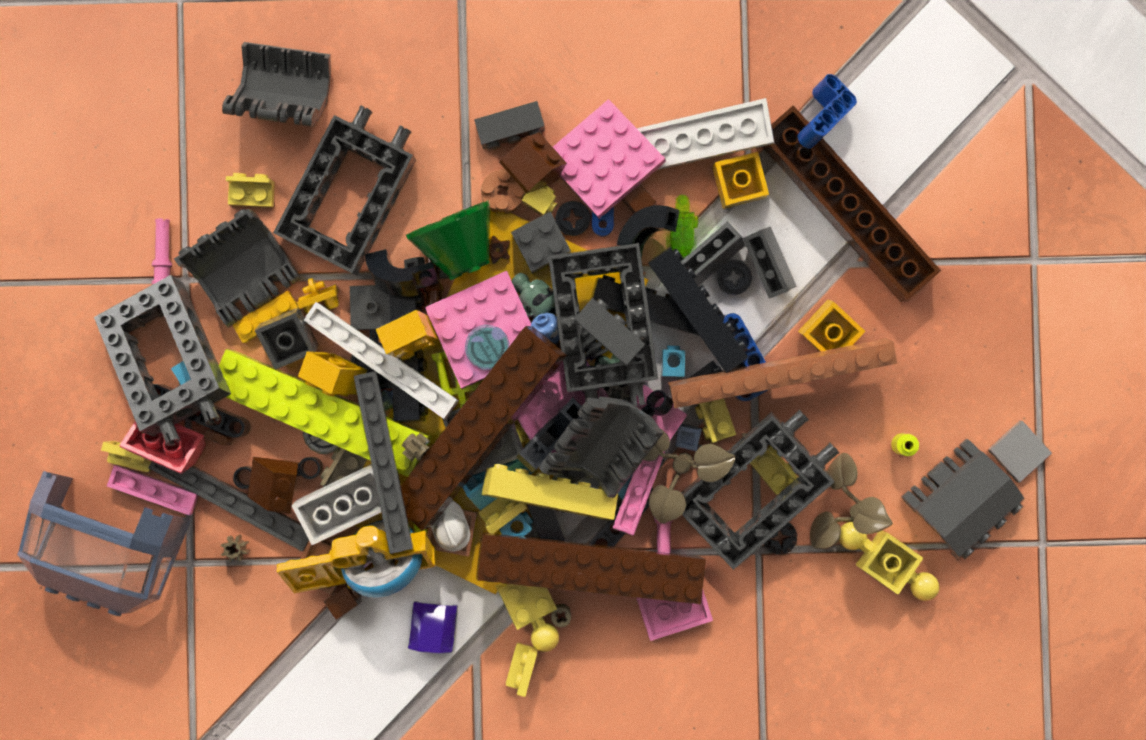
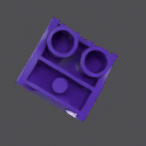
(432, 627)

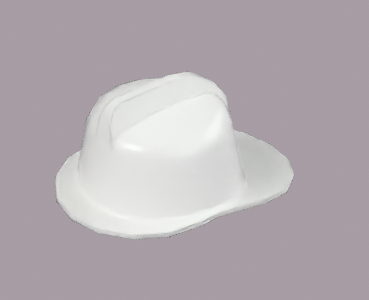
(452, 528)

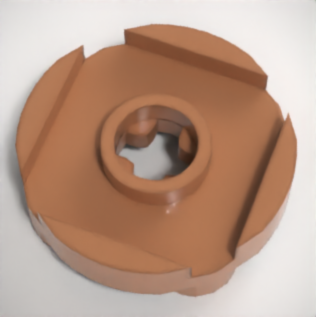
(502, 203)

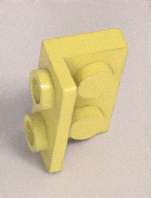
(250, 191)
(716, 420)
(125, 458)
(774, 470)
(500, 513)
(521, 668)

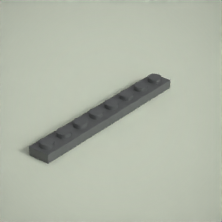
(383, 462)
(237, 504)

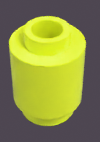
(899, 441)

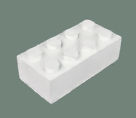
(338, 505)

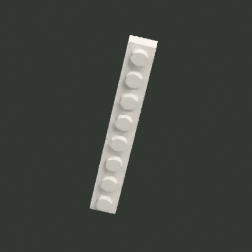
(376, 358)

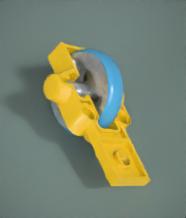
(362, 563)

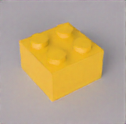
(740, 180)
(831, 328)
(407, 335)
(330, 373)

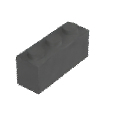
(509, 125)
(714, 252)
(769, 262)
(610, 330)

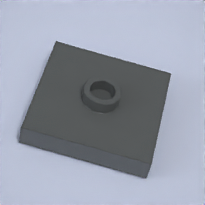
(369, 307)

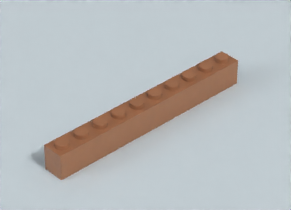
(782, 372)

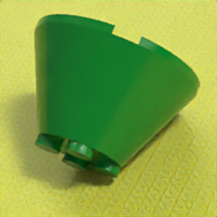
(457, 241)

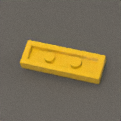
(246, 326)

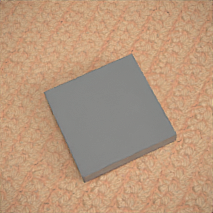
(1019, 451)

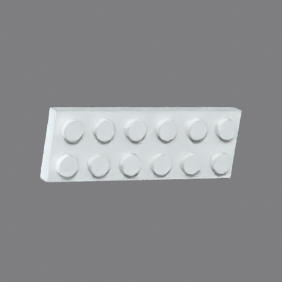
(711, 133)

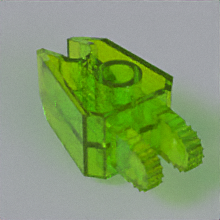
(684, 236)

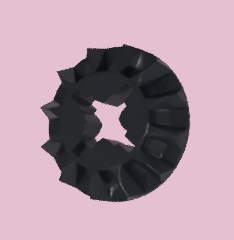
(579, 211)
(740, 269)
(788, 543)

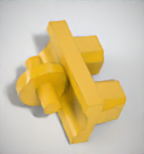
(327, 294)

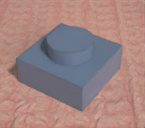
(688, 437)

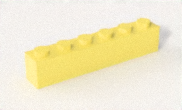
(548, 493)

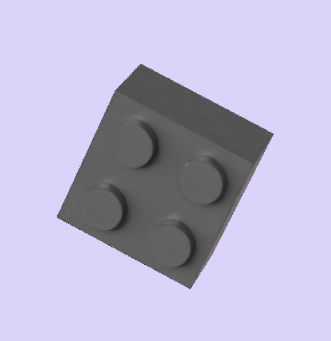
(539, 240)
(286, 338)

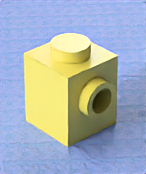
(541, 200)

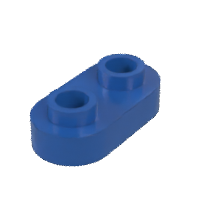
(608, 218)

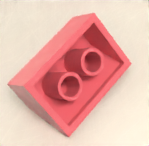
(175, 457)

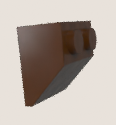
(533, 163)
(273, 484)

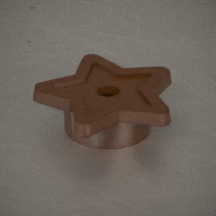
(502, 245)

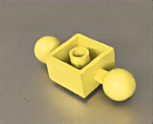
(890, 562)
(528, 606)

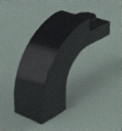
(647, 222)
(399, 281)
(545, 439)

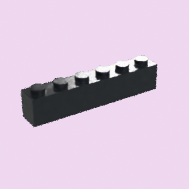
(697, 308)
(661, 309)
(404, 405)

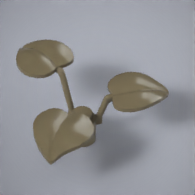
(712, 465)
(867, 515)

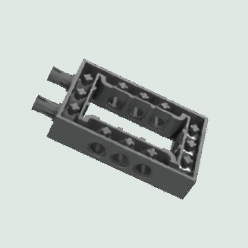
(318, 176)
(579, 376)
(207, 384)
(812, 481)

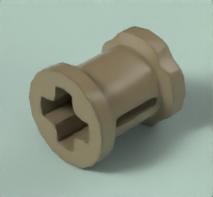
(562, 622)

